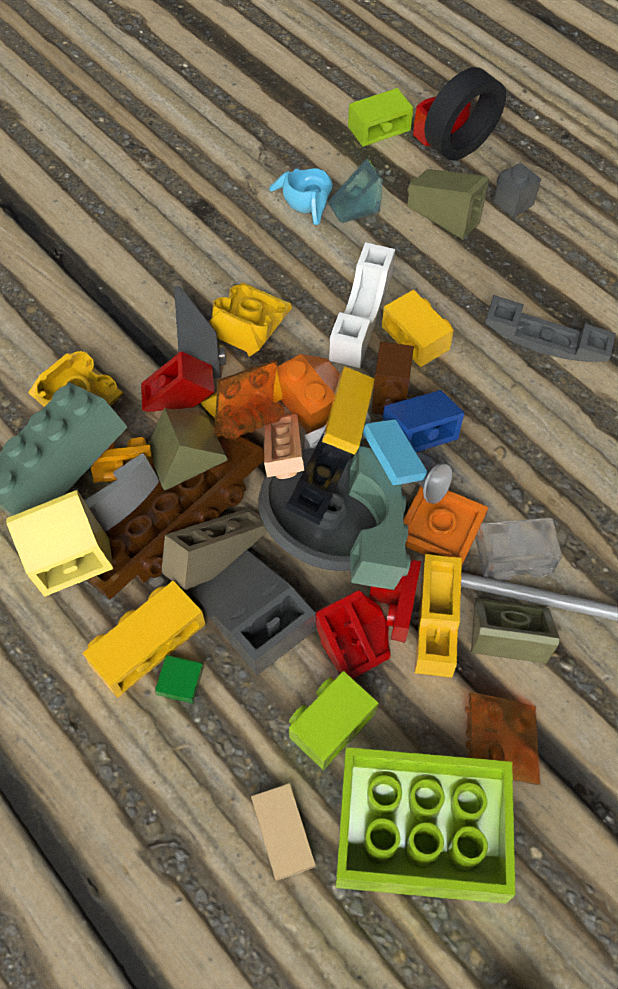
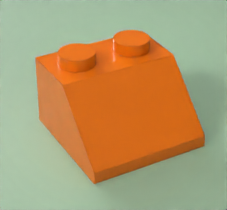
(308, 389)

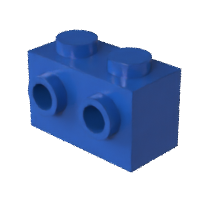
(427, 419)

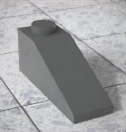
(196, 334)

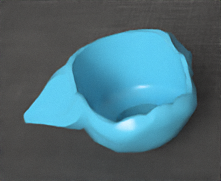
(305, 190)

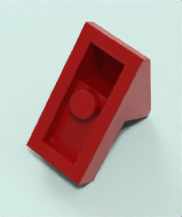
(400, 601)

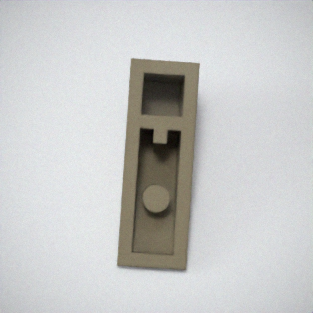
(209, 547)

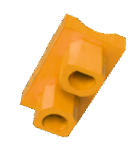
(113, 459)

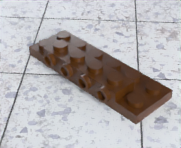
(140, 536)

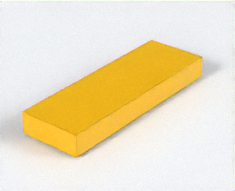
(348, 410)

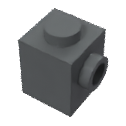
(516, 189)

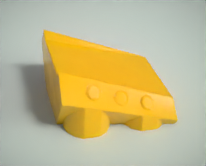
(247, 317)
(78, 370)

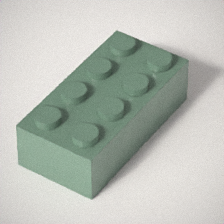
(55, 448)

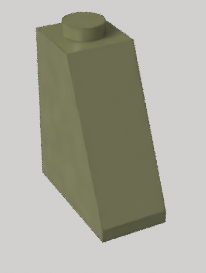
(449, 199)

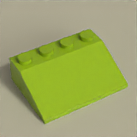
(427, 826)

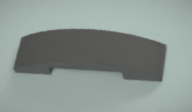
(546, 337)

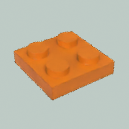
(443, 527)

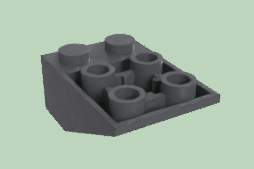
(255, 611)

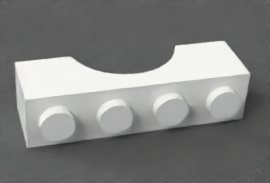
(356, 324)

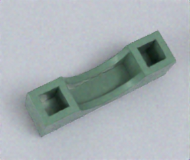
(380, 551)

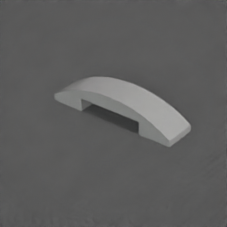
(124, 495)

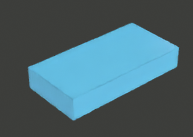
(394, 452)

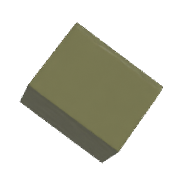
(184, 447)
(513, 631)

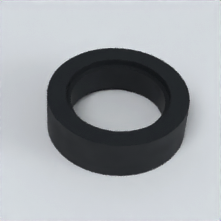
(451, 102)

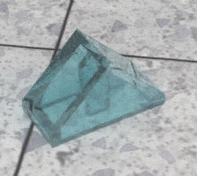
(359, 194)

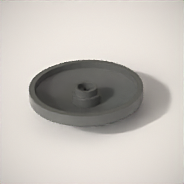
(317, 545)

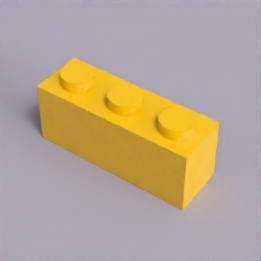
(144, 638)

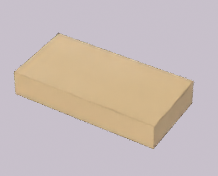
(283, 832)

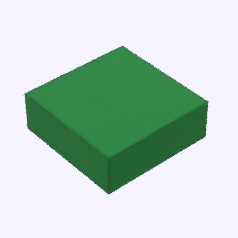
(179, 679)

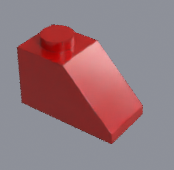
(178, 384)

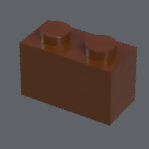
(391, 375)

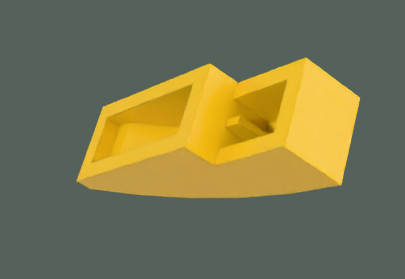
(439, 616)

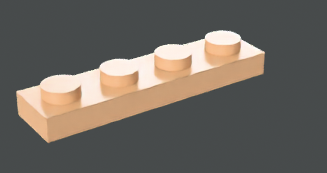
(283, 448)

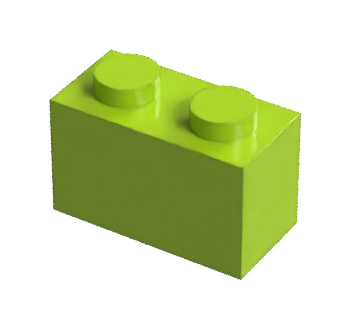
(380, 117)
(332, 719)

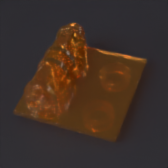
(246, 401)
(504, 732)

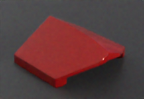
(354, 633)

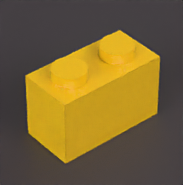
(415, 323)

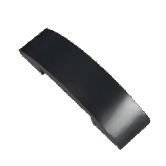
(318, 482)

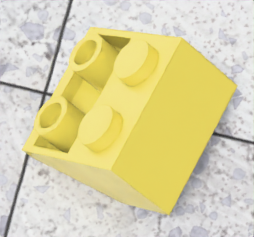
(60, 543)

